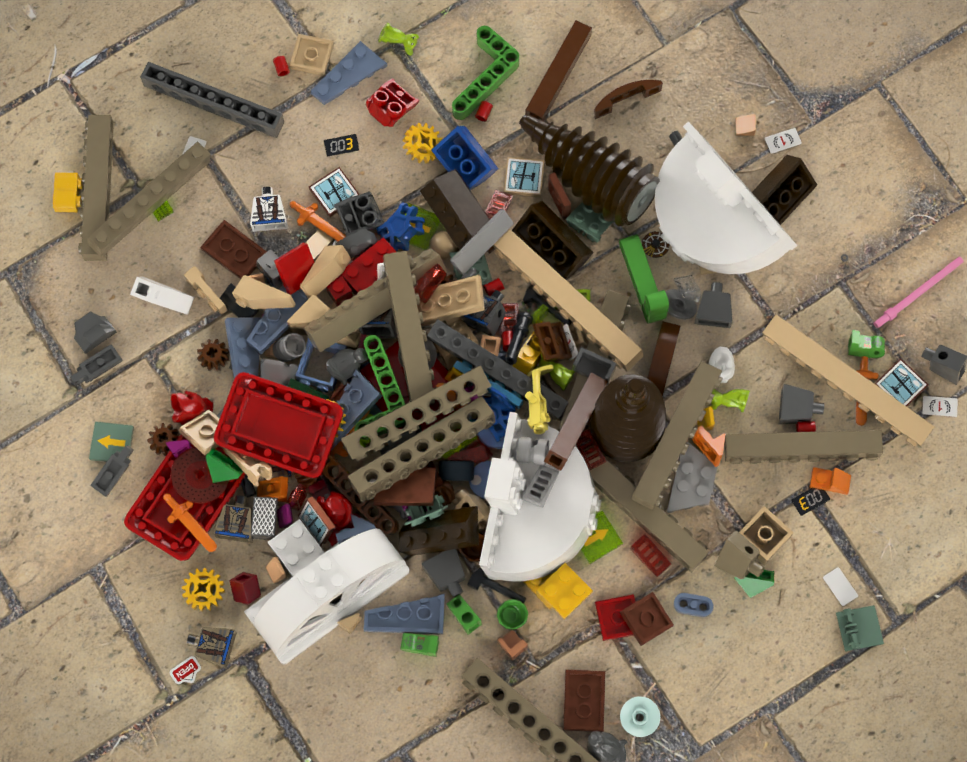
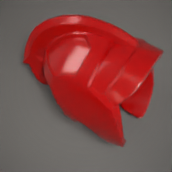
(189, 407)
(337, 508)

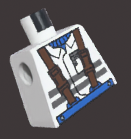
(268, 212)

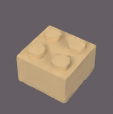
(766, 534)

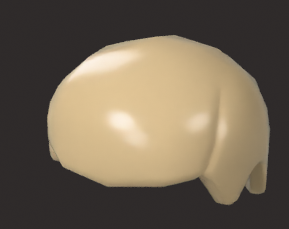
(443, 244)

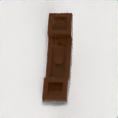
(647, 87)
(663, 354)

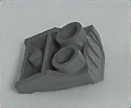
(359, 213)

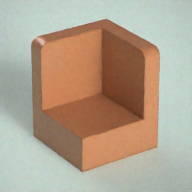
(512, 644)

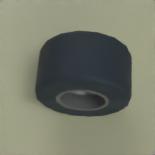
(456, 470)

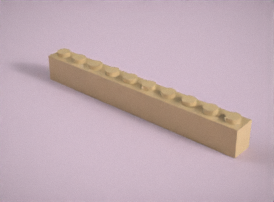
(568, 301)
(848, 380)

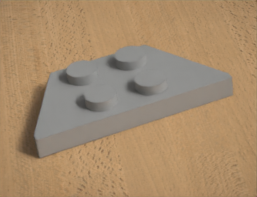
(692, 481)

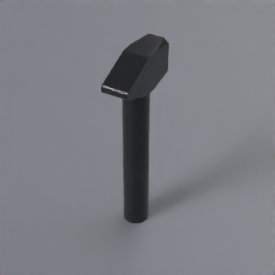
(531, 295)
(478, 578)

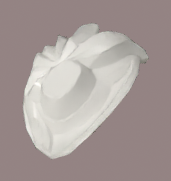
(723, 360)

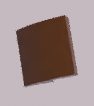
(552, 341)

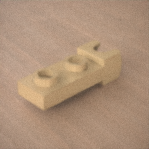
(197, 280)
(250, 466)

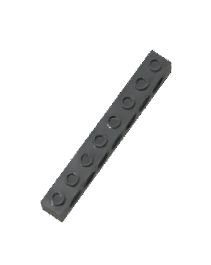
(212, 99)
(492, 365)

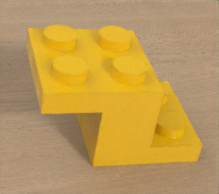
(560, 590)

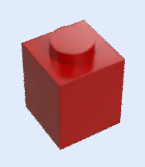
(339, 290)

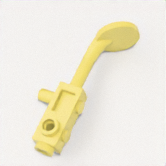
(538, 415)

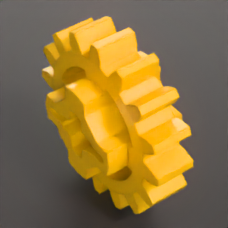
(421, 135)
(197, 594)

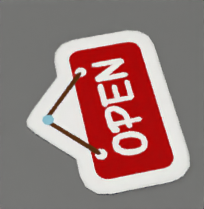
(186, 671)

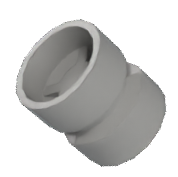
(289, 347)
(532, 450)

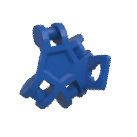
(400, 227)
(498, 406)

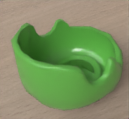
(512, 614)

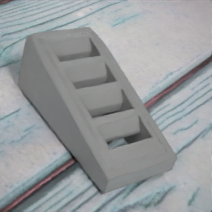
(535, 481)

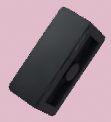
(230, 302)

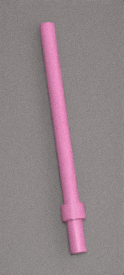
(891, 313)

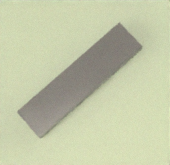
(482, 241)

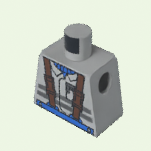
(268, 268)

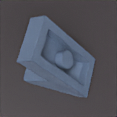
(359, 526)

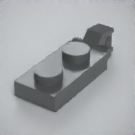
(96, 365)
(112, 471)

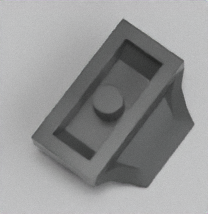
(92, 331)

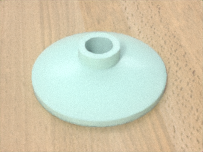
(647, 709)

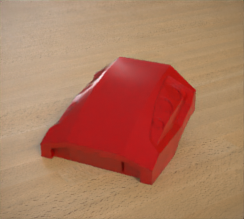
(390, 103)

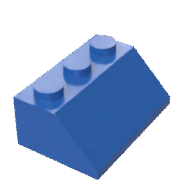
(463, 153)

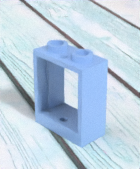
(321, 385)

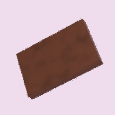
(233, 250)
(414, 490)
(584, 700)

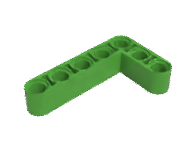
(489, 75)
(652, 302)
(387, 390)

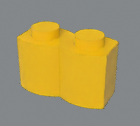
(66, 192)

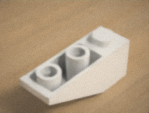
(162, 295)

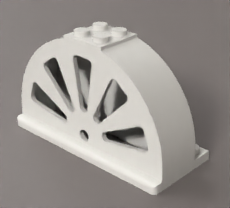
(712, 213)
(524, 538)
(319, 579)

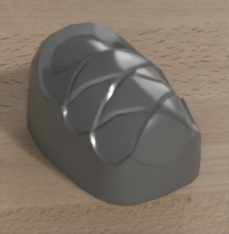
(358, 242)

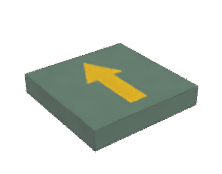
(108, 439)

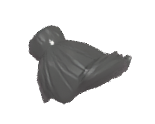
(345, 363)
(606, 747)

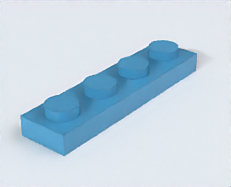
(513, 397)

